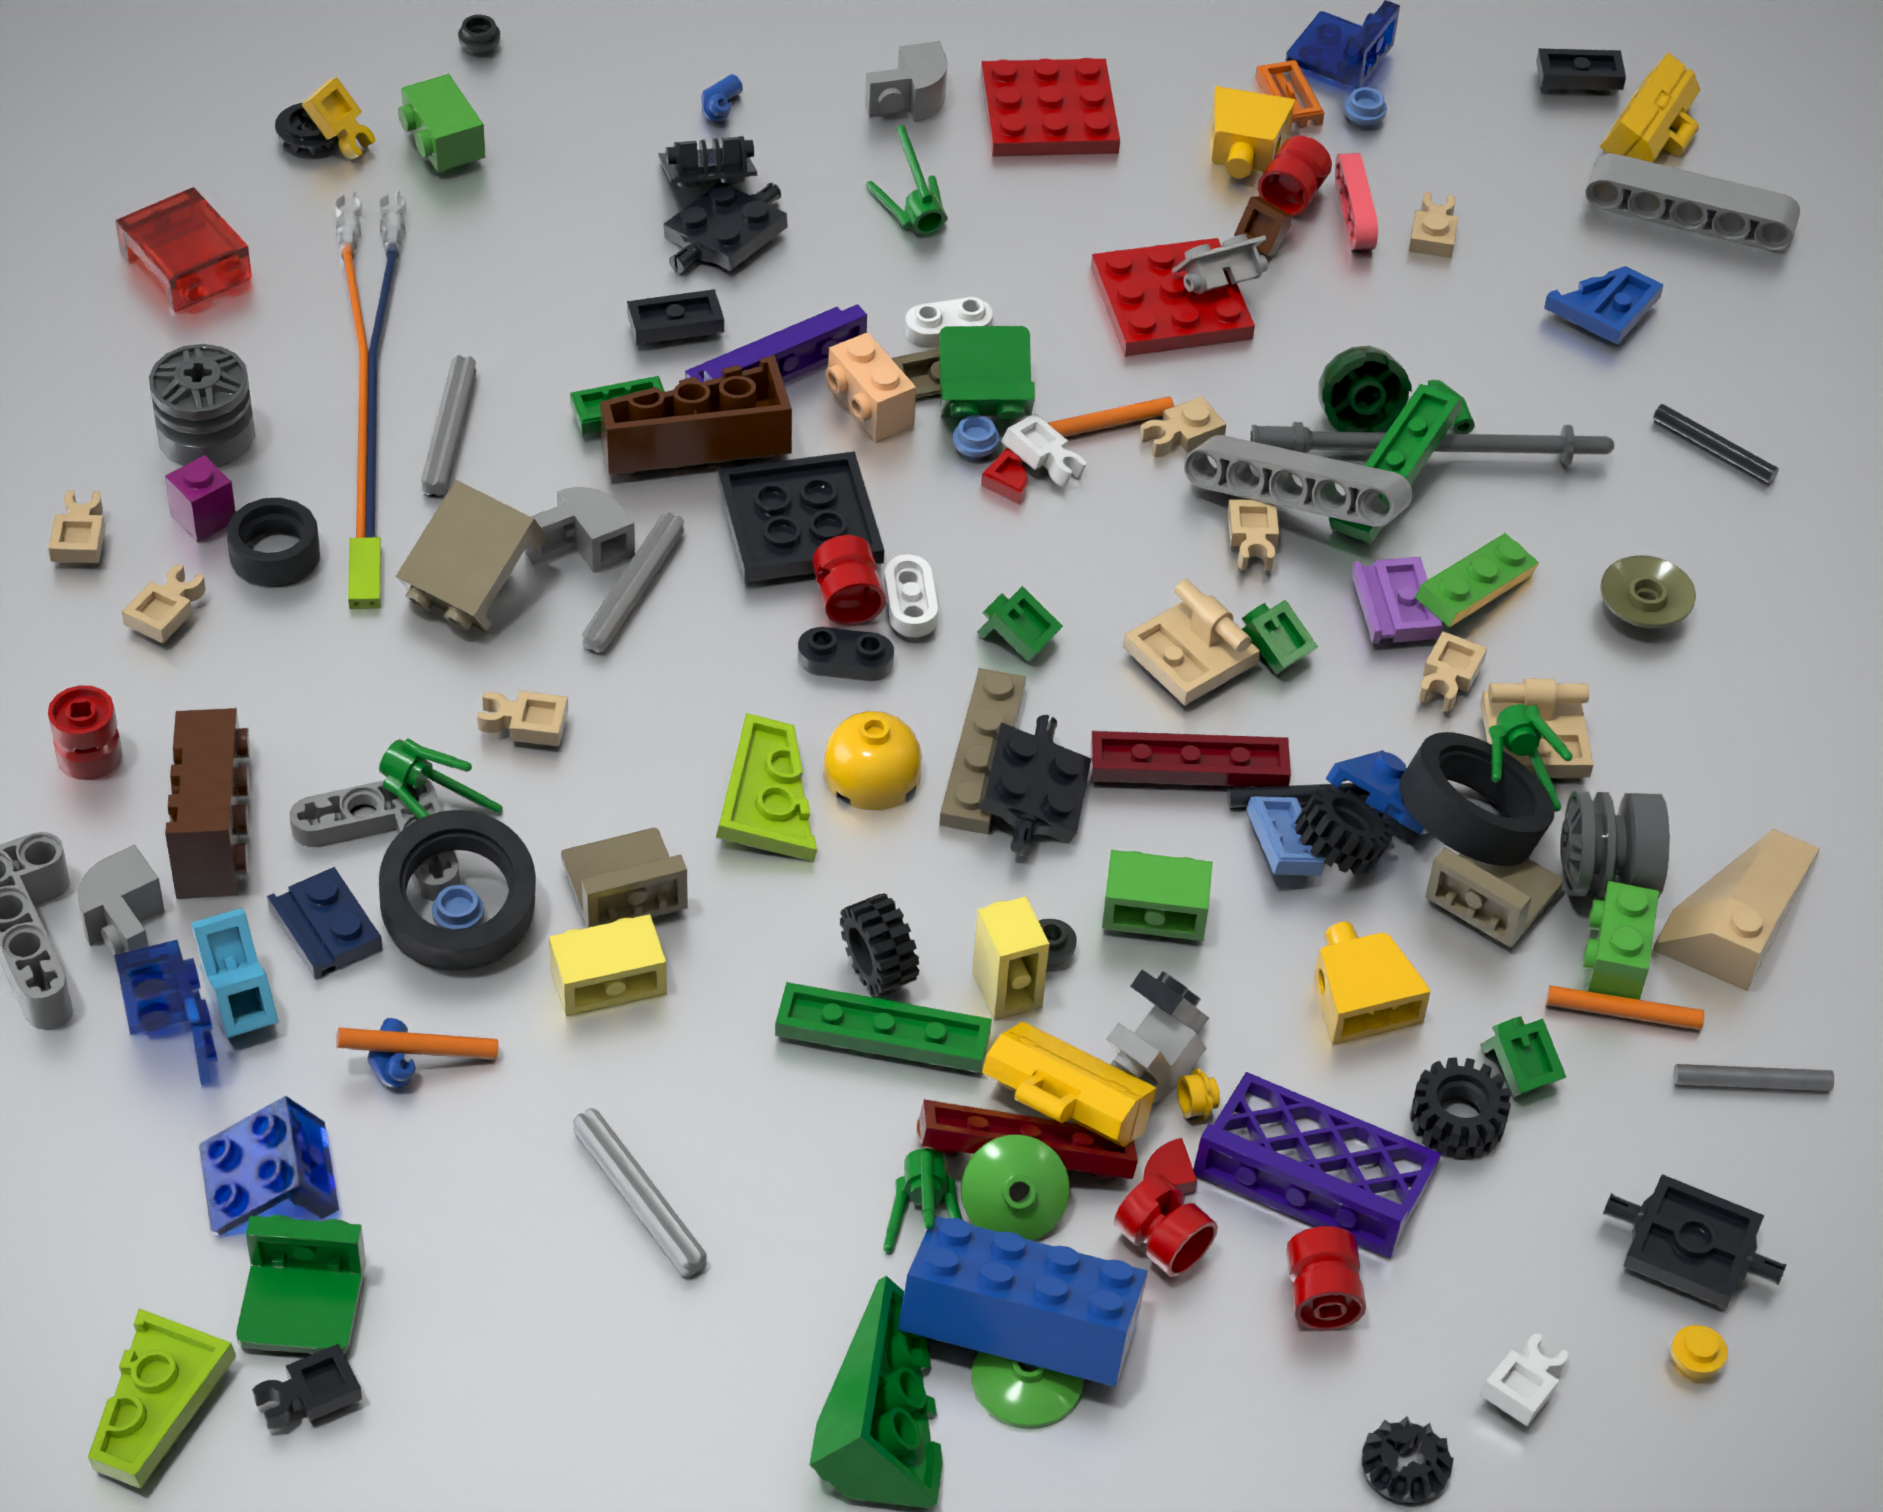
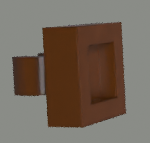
(1265, 219)

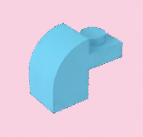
(233, 974)

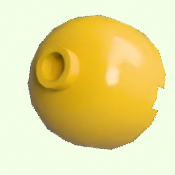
(872, 760)

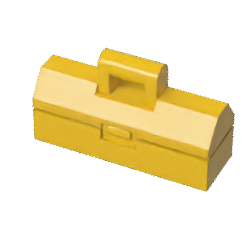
(1655, 107)
(1069, 1084)

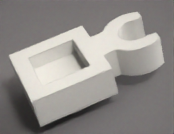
(1043, 446)
(1524, 1381)

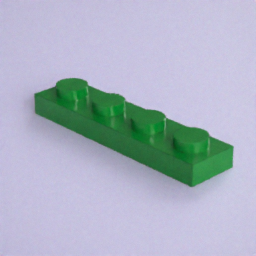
(1407, 446)
(883, 1027)

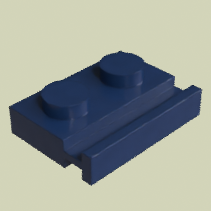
(325, 922)

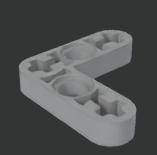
(351, 827)

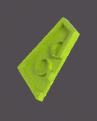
(766, 792)
(157, 1395)

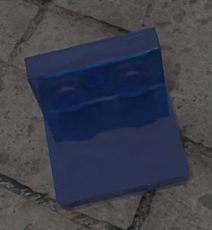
(1344, 48)
(160, 992)
(264, 1162)

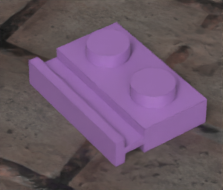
(1389, 600)

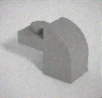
(914, 87)
(588, 522)
(117, 898)
(1156, 1051)

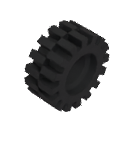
(1343, 829)
(879, 944)
(1453, 1131)

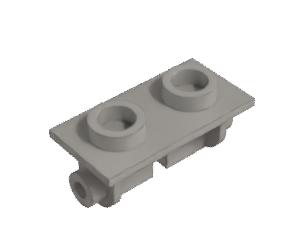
(1206, 266)

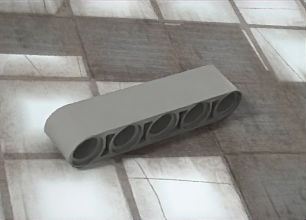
(1693, 202)
(1316, 473)

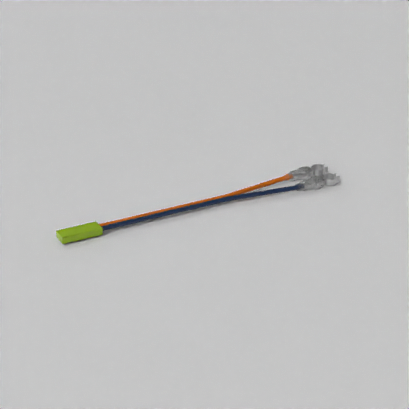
(365, 549)

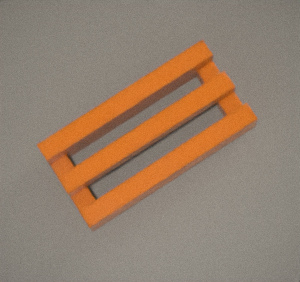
(1273, 82)

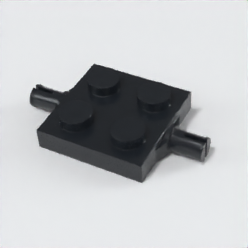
(725, 226)
(1034, 784)
(1693, 1241)

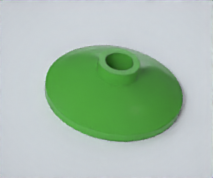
(997, 1168)
(1020, 1396)

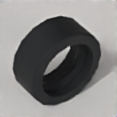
(274, 567)

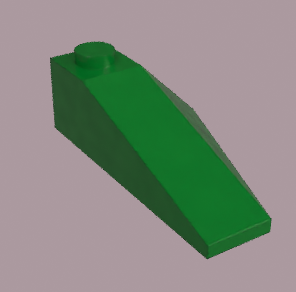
(875, 1421)

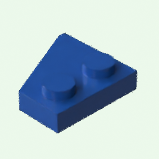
(1607, 303)
(1380, 776)

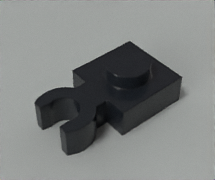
(314, 1384)

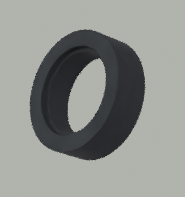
(1461, 822)
(452, 832)

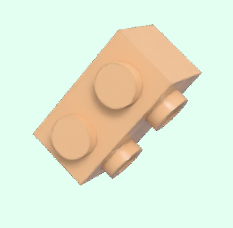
(871, 387)

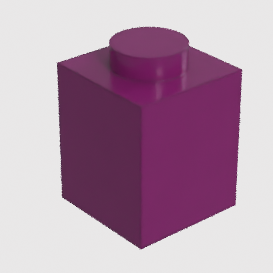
(200, 498)

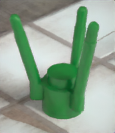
(923, 205)
(1520, 731)
(407, 767)
(926, 1184)

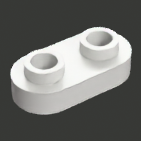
(926, 320)
(911, 595)

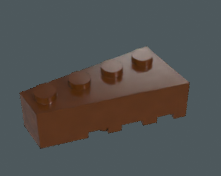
(699, 422)
(206, 803)

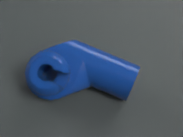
(716, 97)
(392, 1067)

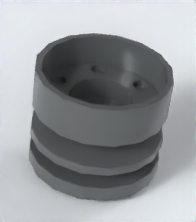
(202, 404)
(1602, 844)

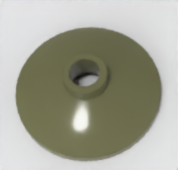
(1648, 591)

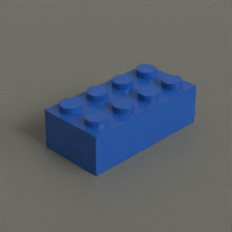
(1023, 1300)

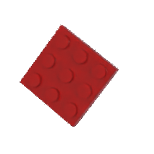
(1049, 107)
(1156, 310)

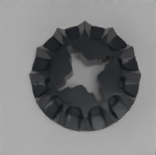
(290, 131)
(1417, 1480)

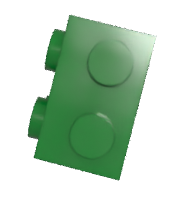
(985, 371)
(301, 1284)

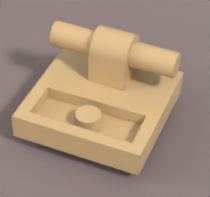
(1192, 645)
(1560, 708)

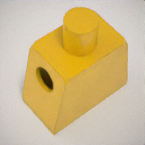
(1248, 129)
(1366, 985)

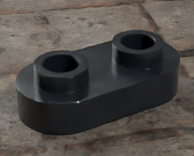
(845, 654)

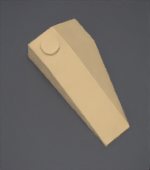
(1739, 911)

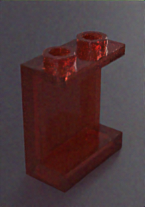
(185, 248)

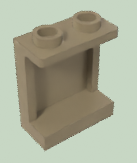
(467, 555)

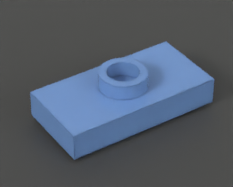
(1275, 827)

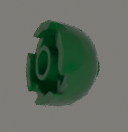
(1363, 390)

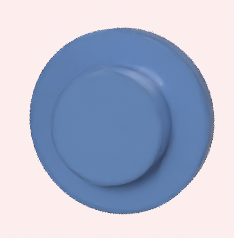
(1365, 106)
(976, 436)
(457, 908)

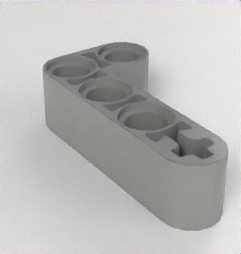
(30, 874)

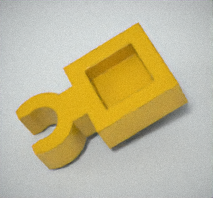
(335, 115)

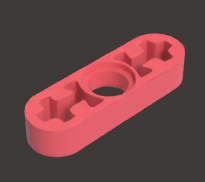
(1356, 201)

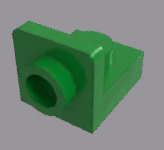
(1020, 622)
(1278, 635)
(1525, 1055)

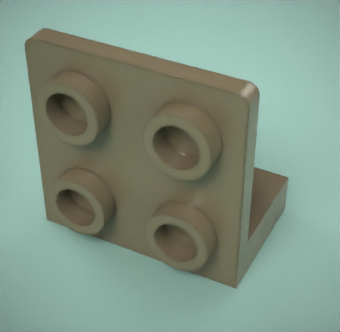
(626, 877)
(1491, 896)

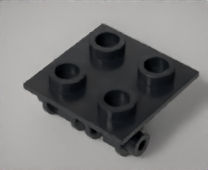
(692, 166)

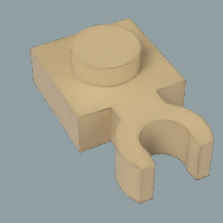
(1434, 228)
(1183, 425)
(1254, 529)
(78, 533)
(162, 610)
(1451, 667)
(531, 718)

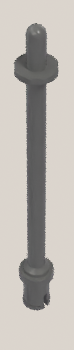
(1566, 444)

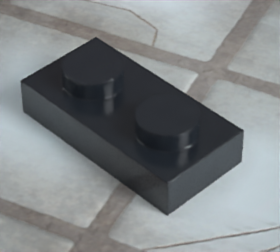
(1580, 69)
(675, 316)
(1172, 998)

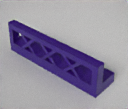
(796, 348)

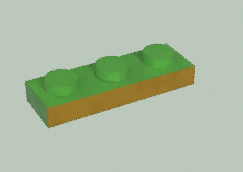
(1476, 579)

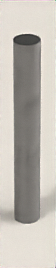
(1753, 1077)

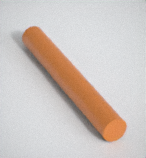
(1112, 417)
(1625, 1007)
(416, 1043)

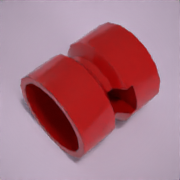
(1295, 174)
(848, 580)
(85, 732)
(1172, 1231)
(1325, 1278)

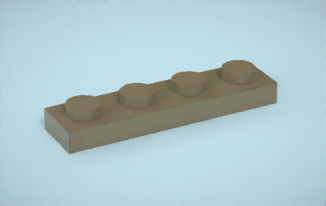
(994, 700)

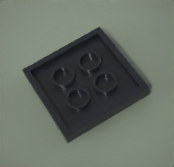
(791, 508)

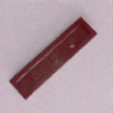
(1190, 759)
(966, 1129)

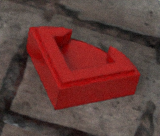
(1006, 477)
(1174, 1164)

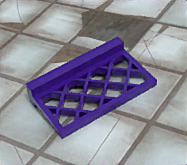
(1304, 1187)

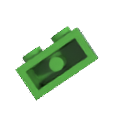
(442, 123)
(1157, 895)
(1622, 940)

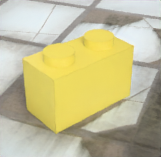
(1010, 957)
(608, 964)

